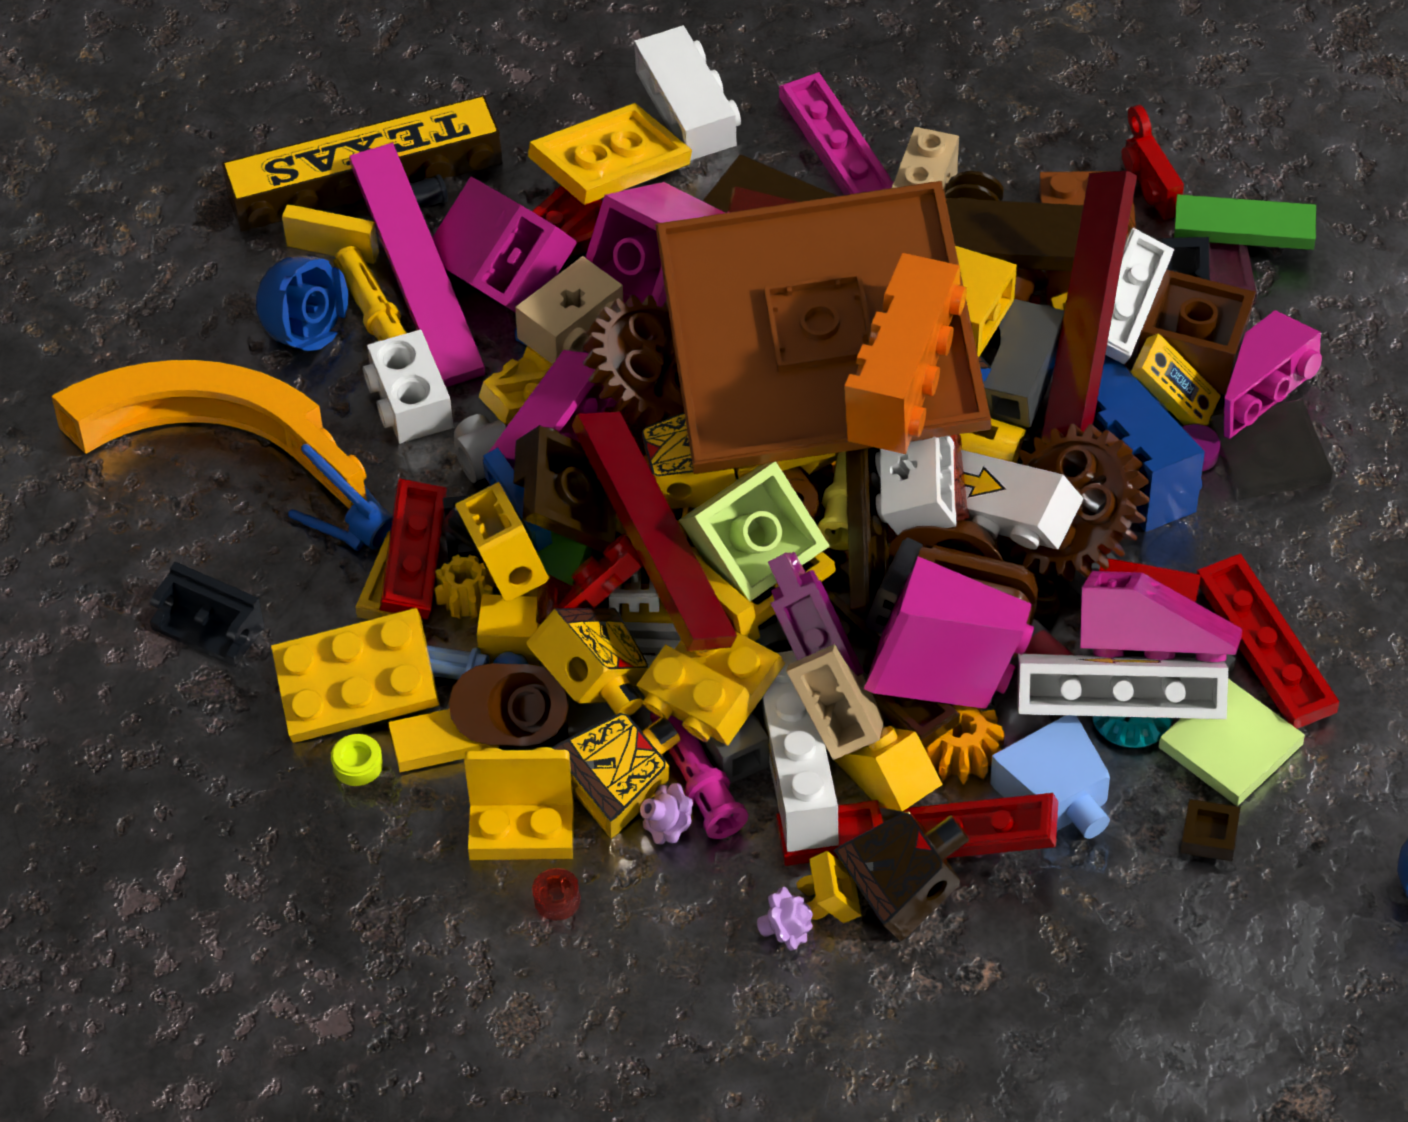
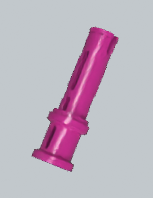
(706, 785)

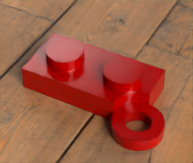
(1150, 165)

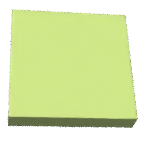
(1235, 751)

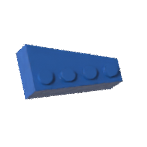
(1166, 450)

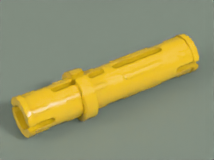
(379, 315)

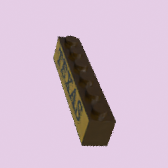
(319, 171)

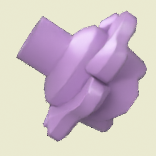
(667, 813)
(787, 919)

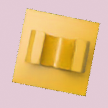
(833, 889)

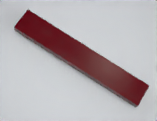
(1090, 301)
(654, 531)

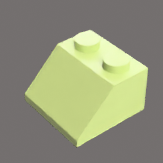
(752, 525)

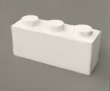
(686, 91)

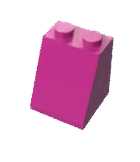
(626, 235)
(949, 639)

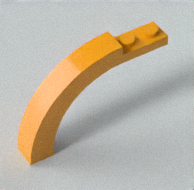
(202, 393)

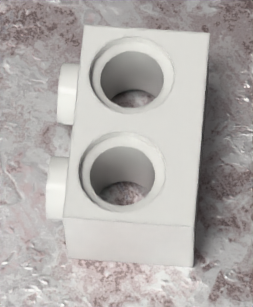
(409, 387)

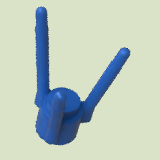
(366, 519)

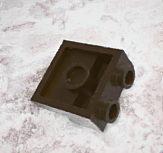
(563, 489)

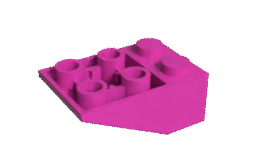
(500, 245)
(1143, 615)

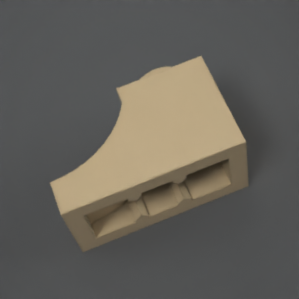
(837, 701)

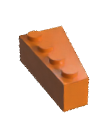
(903, 354)

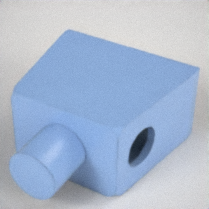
(1057, 762)

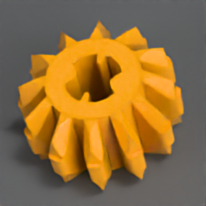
(968, 745)

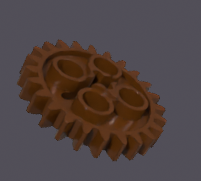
(627, 359)
(1108, 478)

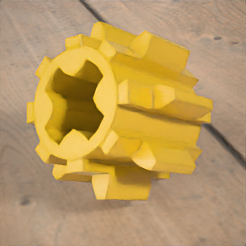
(462, 586)

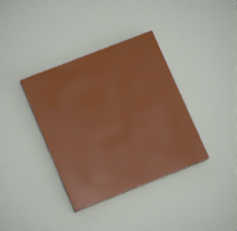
(777, 310)

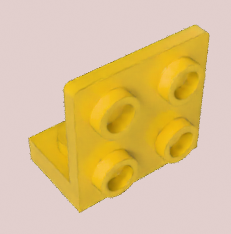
(520, 804)

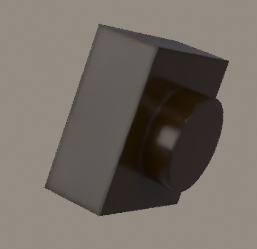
(1210, 830)

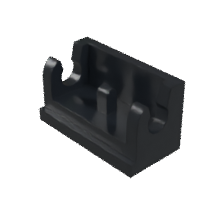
(206, 614)

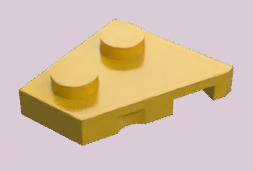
(510, 388)

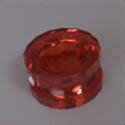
(544, 902)

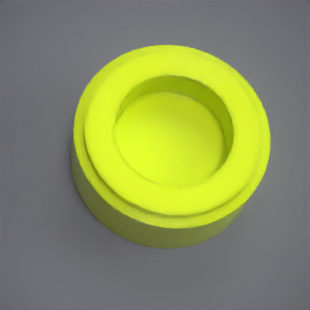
(356, 760)

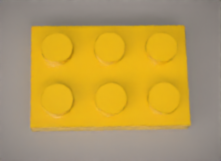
(609, 153)
(355, 675)

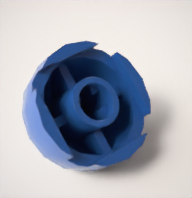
(302, 301)

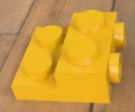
(710, 687)

